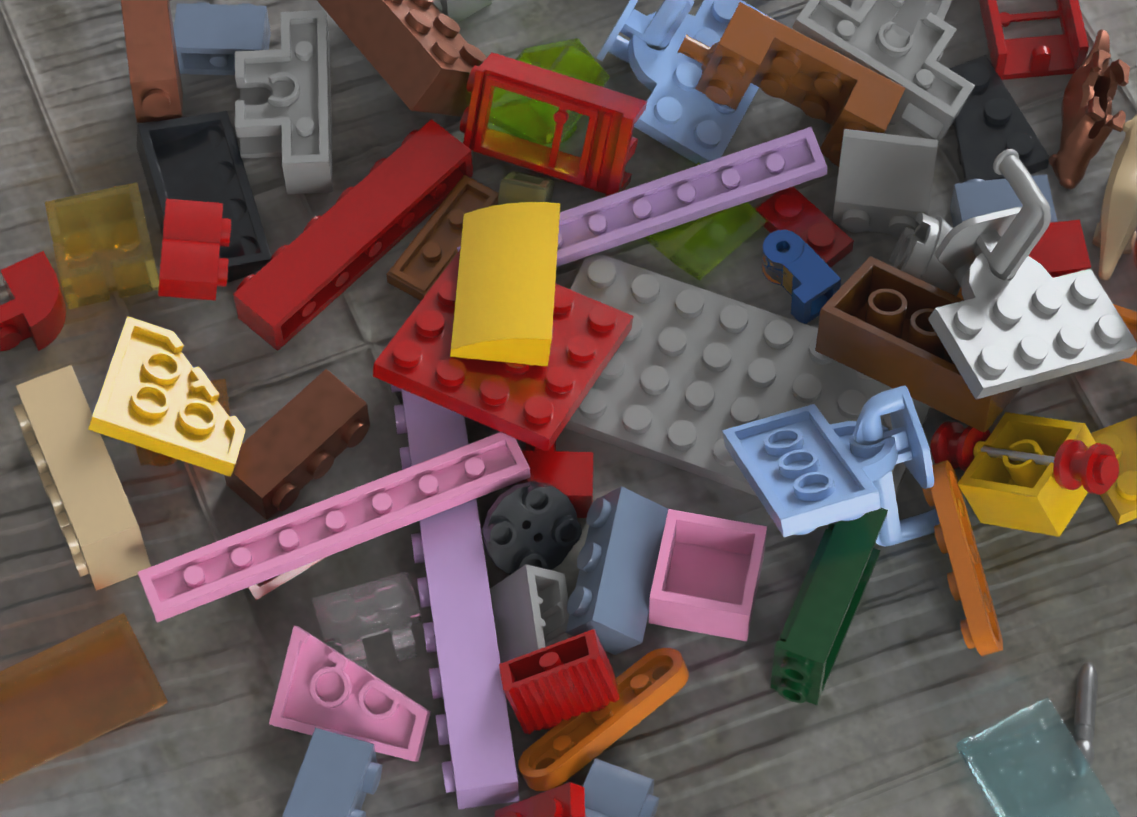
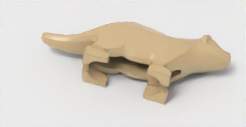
(1119, 208)

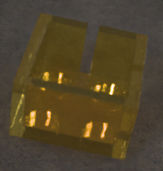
(102, 245)

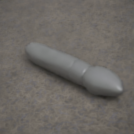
(1085, 710)

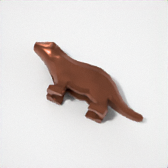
(1088, 112)

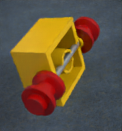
(1027, 470)

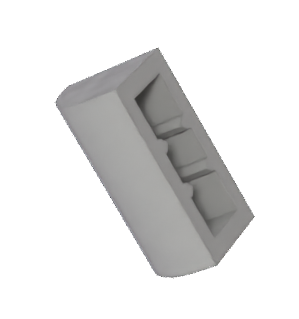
(529, 611)

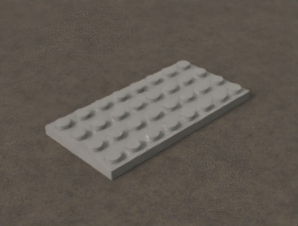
(703, 368)

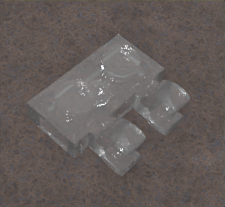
(368, 611)

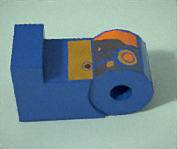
(800, 272)

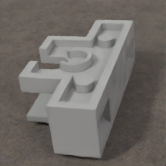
(871, 39)
(288, 102)

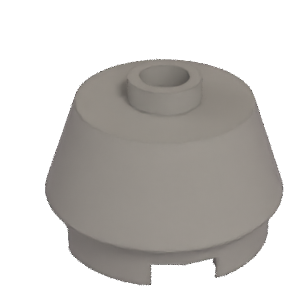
(916, 252)

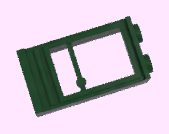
(825, 607)

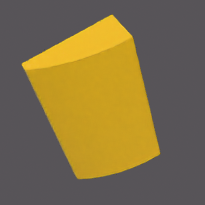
(507, 283)

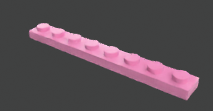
(333, 525)

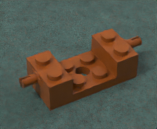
(797, 71)

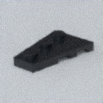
(992, 124)

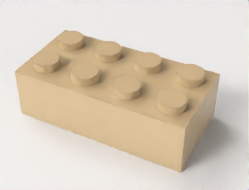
(80, 479)

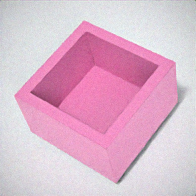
(707, 575)

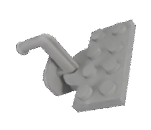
(1015, 316)

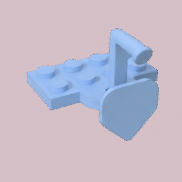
(675, 109)
(838, 471)

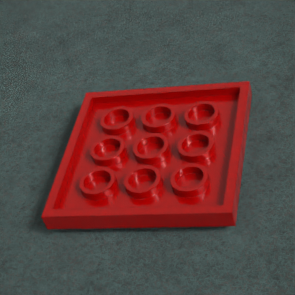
(509, 397)

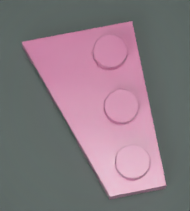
(339, 696)

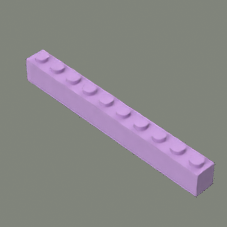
(462, 623)

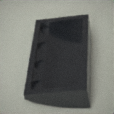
(202, 162)

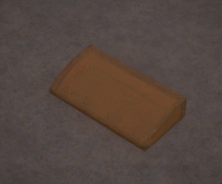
(73, 695)

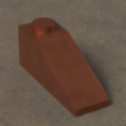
(152, 60)

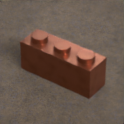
(298, 444)

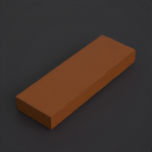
(439, 238)

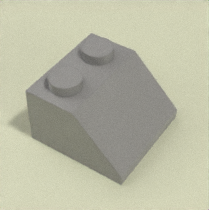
(883, 181)

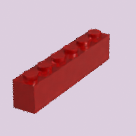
(352, 234)

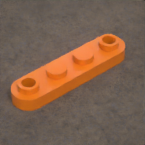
(968, 578)
(583, 738)

